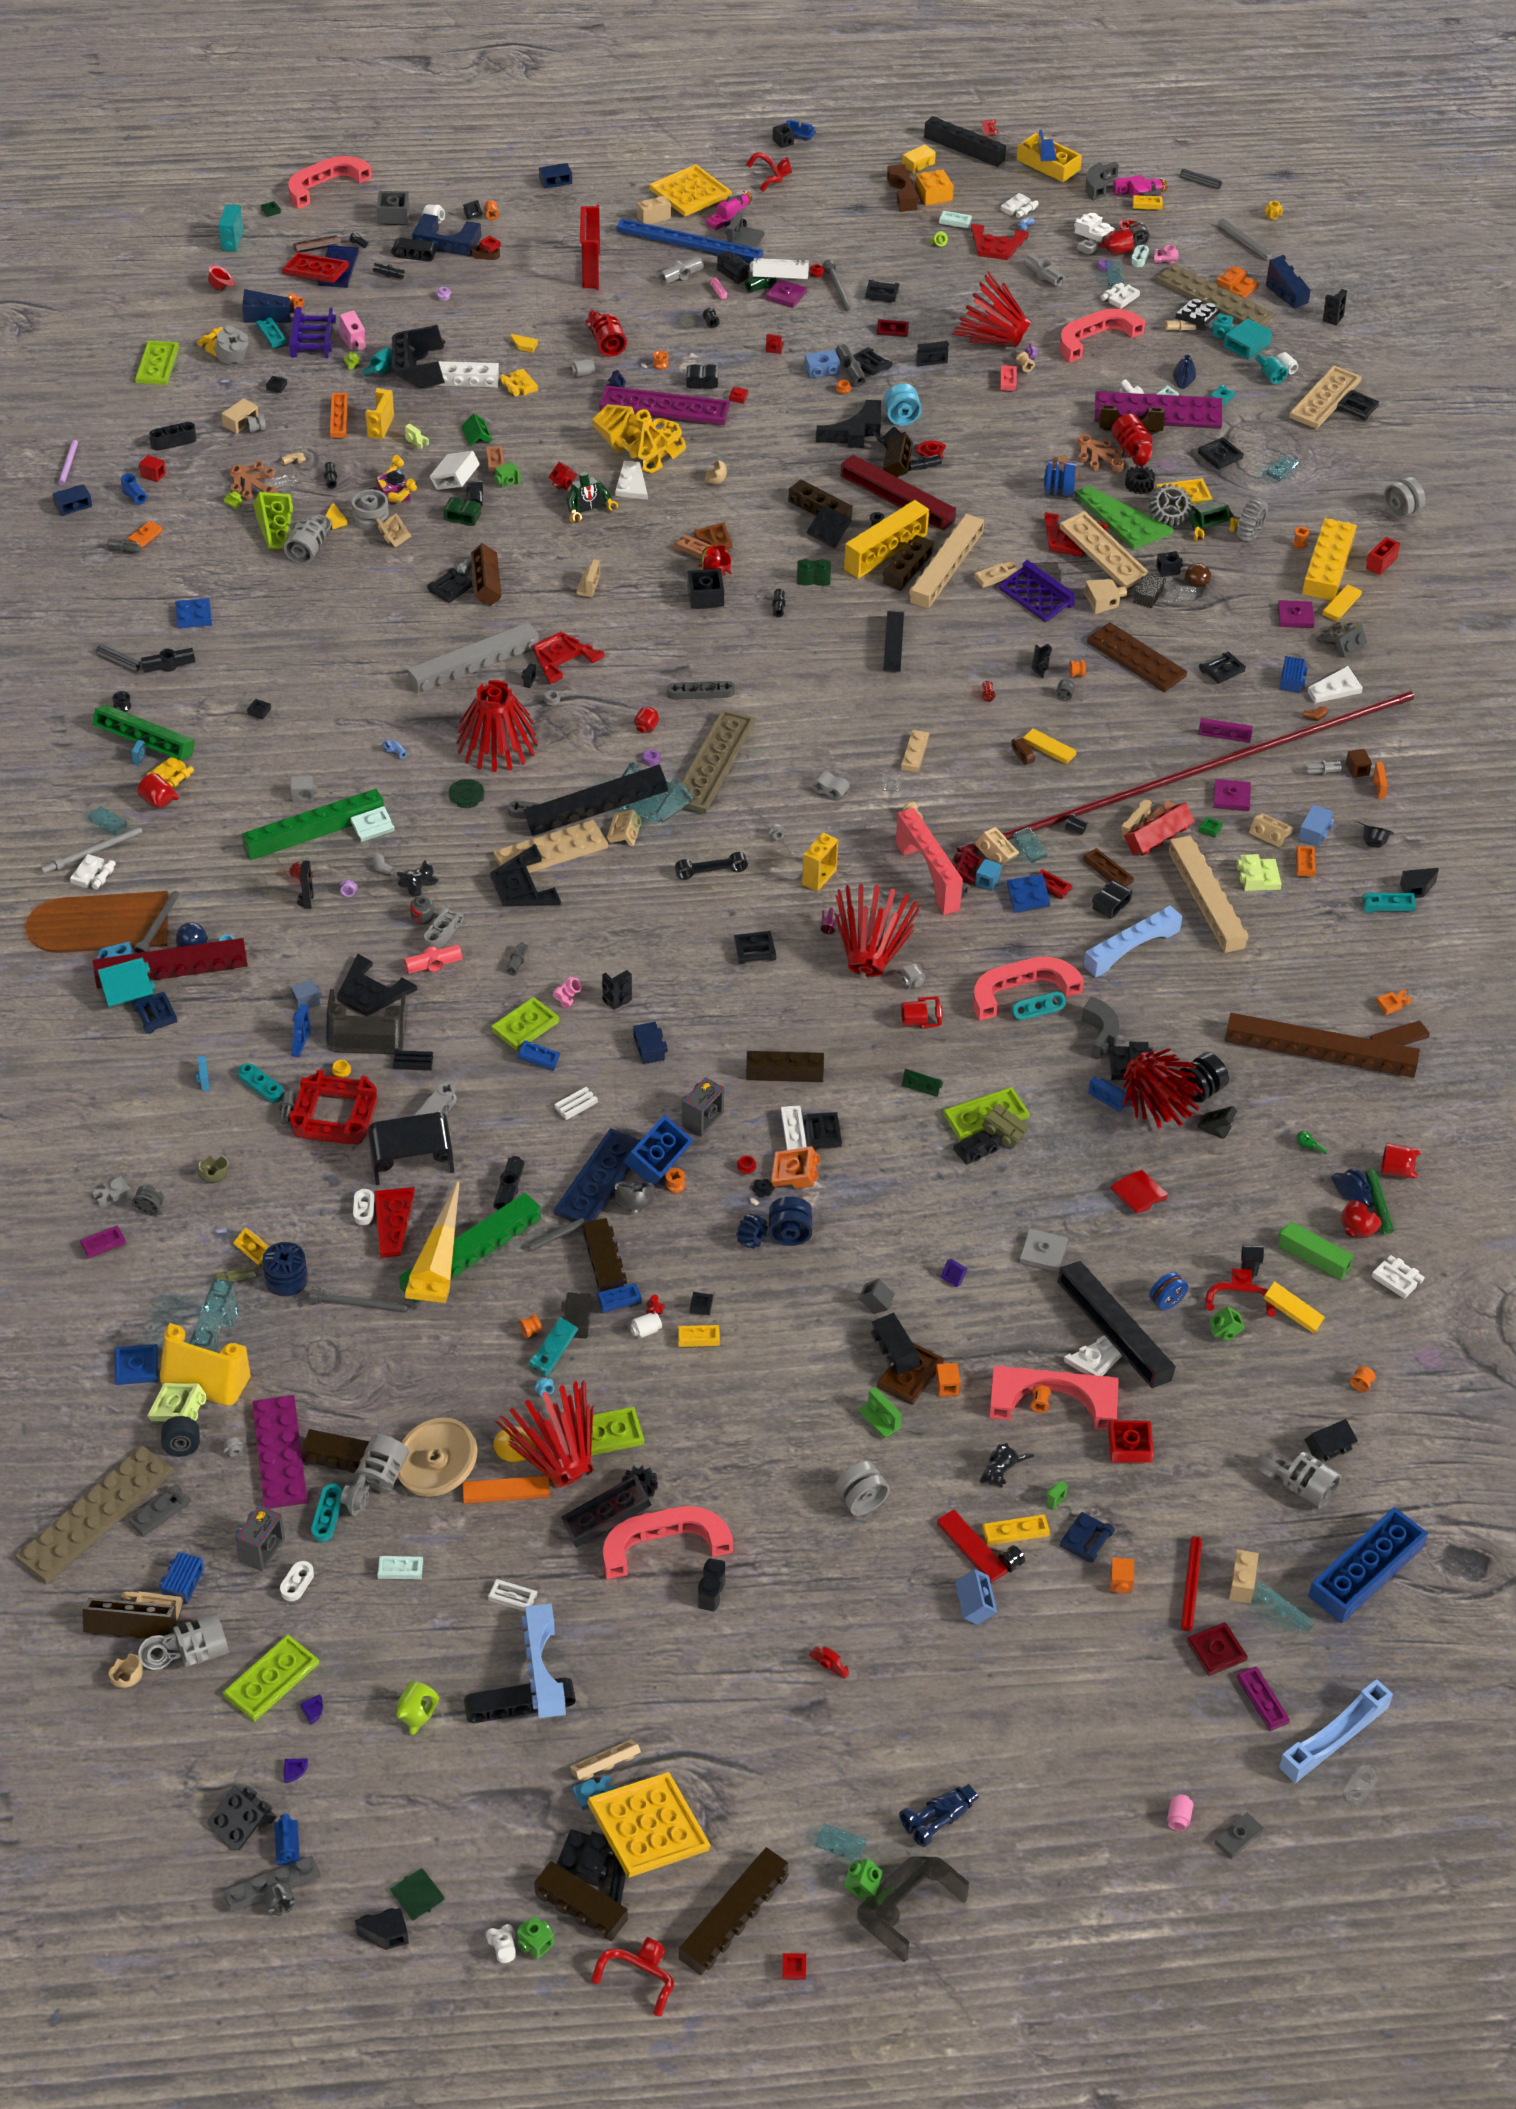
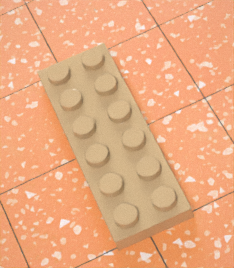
(1325, 397)
(1103, 549)
(558, 845)

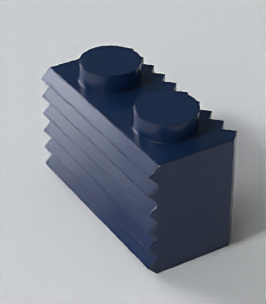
(555, 175)
(72, 499)
(649, 1042)

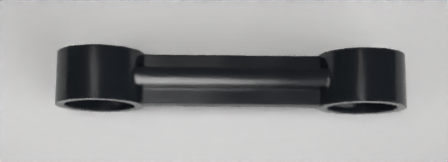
(711, 865)

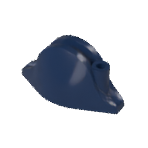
(1184, 372)
(1353, 1186)

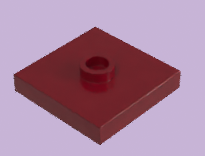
(1217, 1649)

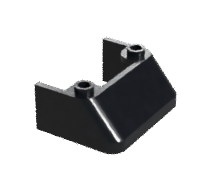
(414, 345)
(409, 1138)

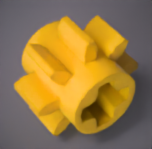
(1273, 210)

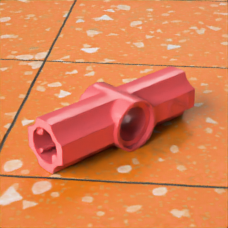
(433, 959)

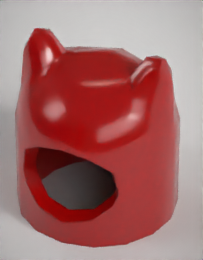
(1119, 242)
(156, 791)
(1399, 1161)

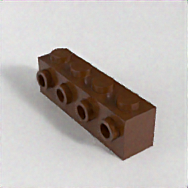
(486, 574)

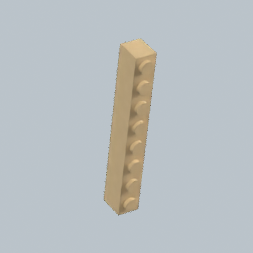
(946, 561)
(1208, 894)

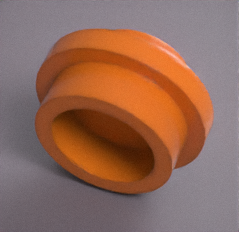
(843, 387)

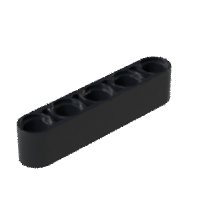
(893, 640)
(508, 1702)

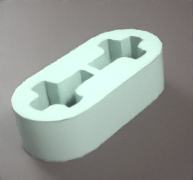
(1141, 256)

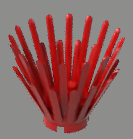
(1001, 325)
(495, 708)
(871, 950)
(565, 1448)

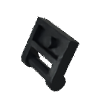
(882, 291)
(871, 361)
(1360, 402)
(453, 588)
(1221, 672)
(754, 942)
(828, 1128)

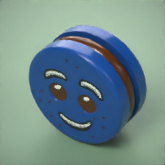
(1168, 1291)

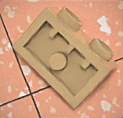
(589, 580)
(624, 827)
(1270, 829)
(996, 847)

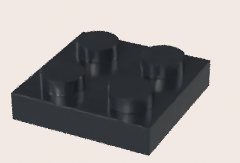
(1220, 453)
(829, 526)

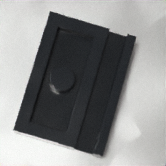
(932, 353)

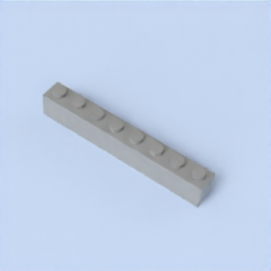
(473, 657)

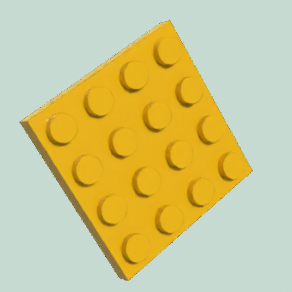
(690, 190)
(648, 1824)

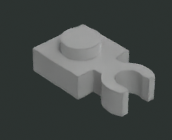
(1088, 247)
(113, 1190)

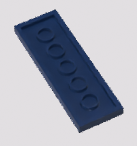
(597, 1178)

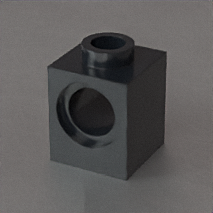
(783, 135)
(1169, 564)

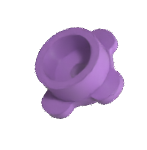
(1031, 351)

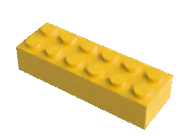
(885, 539)
(1329, 559)

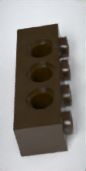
(812, 499)
(908, 562)

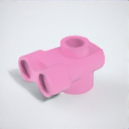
(1167, 255)
(566, 991)

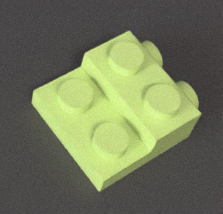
(1258, 873)
(177, 1400)

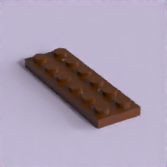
(1137, 657)

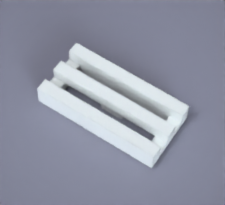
(573, 1101)
(510, 1598)

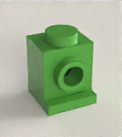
(507, 475)

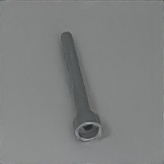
(829, 267)
(143, 946)
(318, 1295)

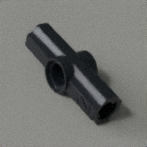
(168, 660)
(509, 1182)

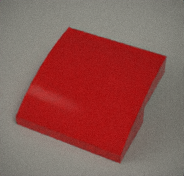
(1139, 1191)

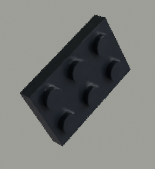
(1197, 312)

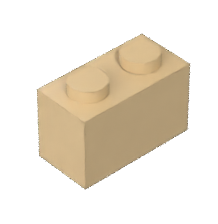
(654, 210)
(236, 416)
(1243, 1576)

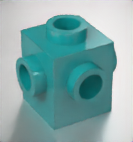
(1222, 326)

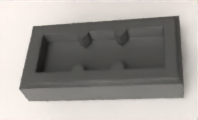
(1239, 1835)

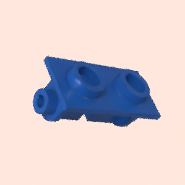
(805, 131)
(286, 1840)

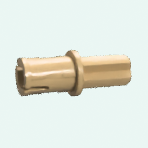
(1179, 325)

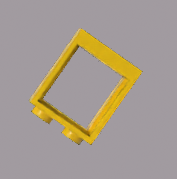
(820, 860)

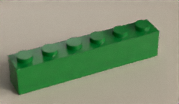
(137, 729)

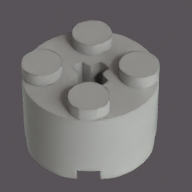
(231, 345)

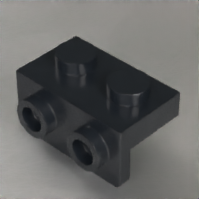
(617, 990)

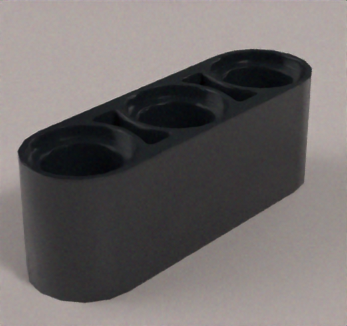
(414, 249)
(172, 436)

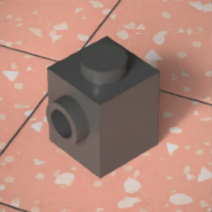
(876, 1296)

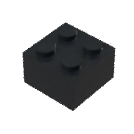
(705, 588)

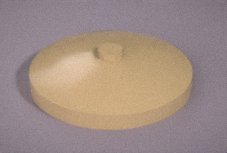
(438, 1457)

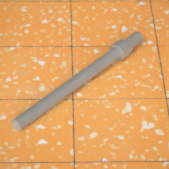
(60, 863)

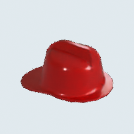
(219, 277)

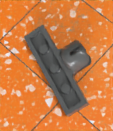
(273, 1887)

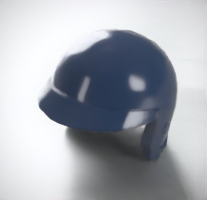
(191, 934)

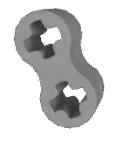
(830, 785)

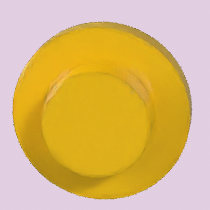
(341, 1068)

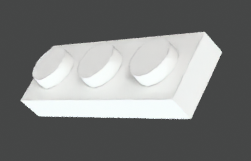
(793, 1127)

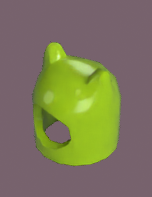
(414, 1709)

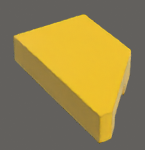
(524, 343)
(336, 517)

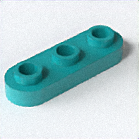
(1045, 1002)
(250, 1076)
(327, 1506)

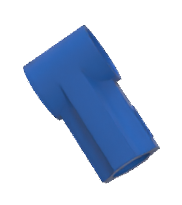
(132, 488)

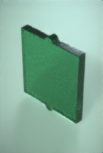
(417, 1894)

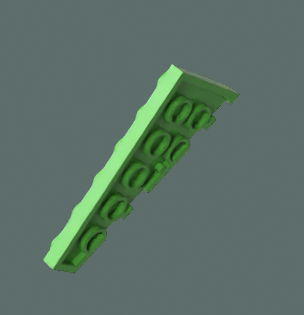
(1128, 523)

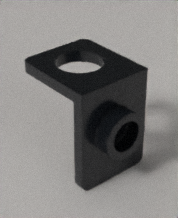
(884, 440)

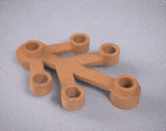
(1085, 441)
(240, 472)

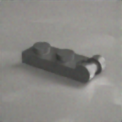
(159, 1510)

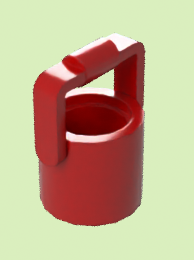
(915, 1012)

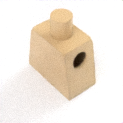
(1103, 594)

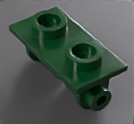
(922, 1082)

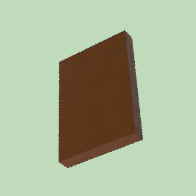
(911, 1384)

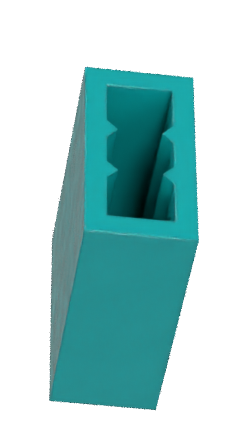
(231, 228)
(1247, 339)
(126, 982)

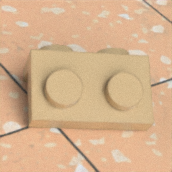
(394, 530)

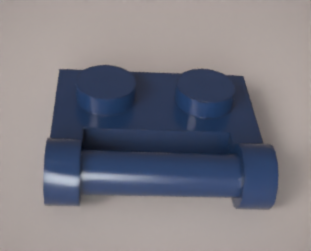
(161, 1010)
(1082, 1532)

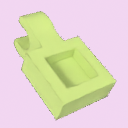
(414, 436)

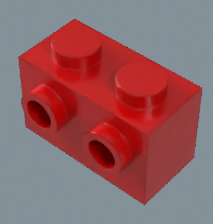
(1382, 555)

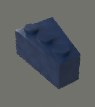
(1286, 284)
(261, 305)

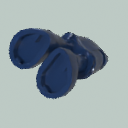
(945, 1807)

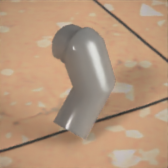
(462, 568)

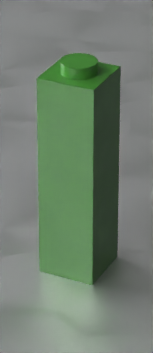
(1315, 1250)

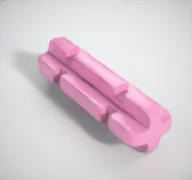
(718, 288)

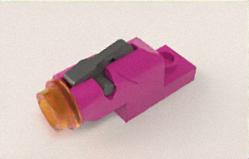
(1139, 186)
(728, 209)

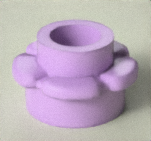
(443, 293)
(348, 888)

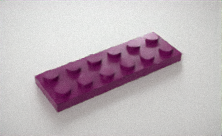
(279, 1452)

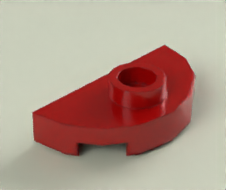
(829, 1660)

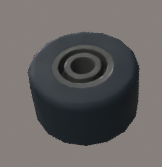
(180, 1436)

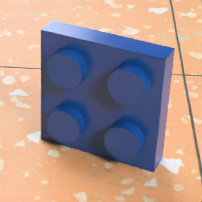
(193, 613)
(1028, 893)

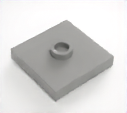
(1044, 1250)

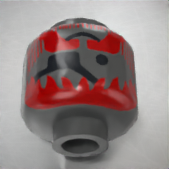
(422, 910)

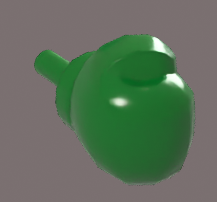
(1305, 1140)

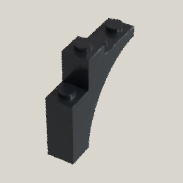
(854, 429)

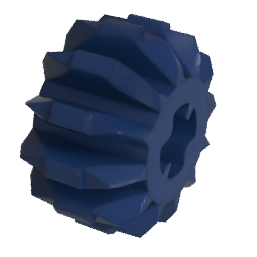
(752, 1231)

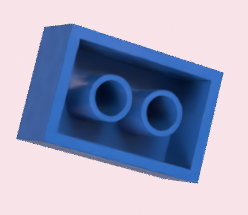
(658, 1150)

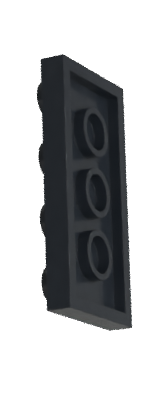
(606, 1511)

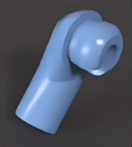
(394, 747)

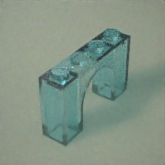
(218, 1310)

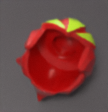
(716, 558)

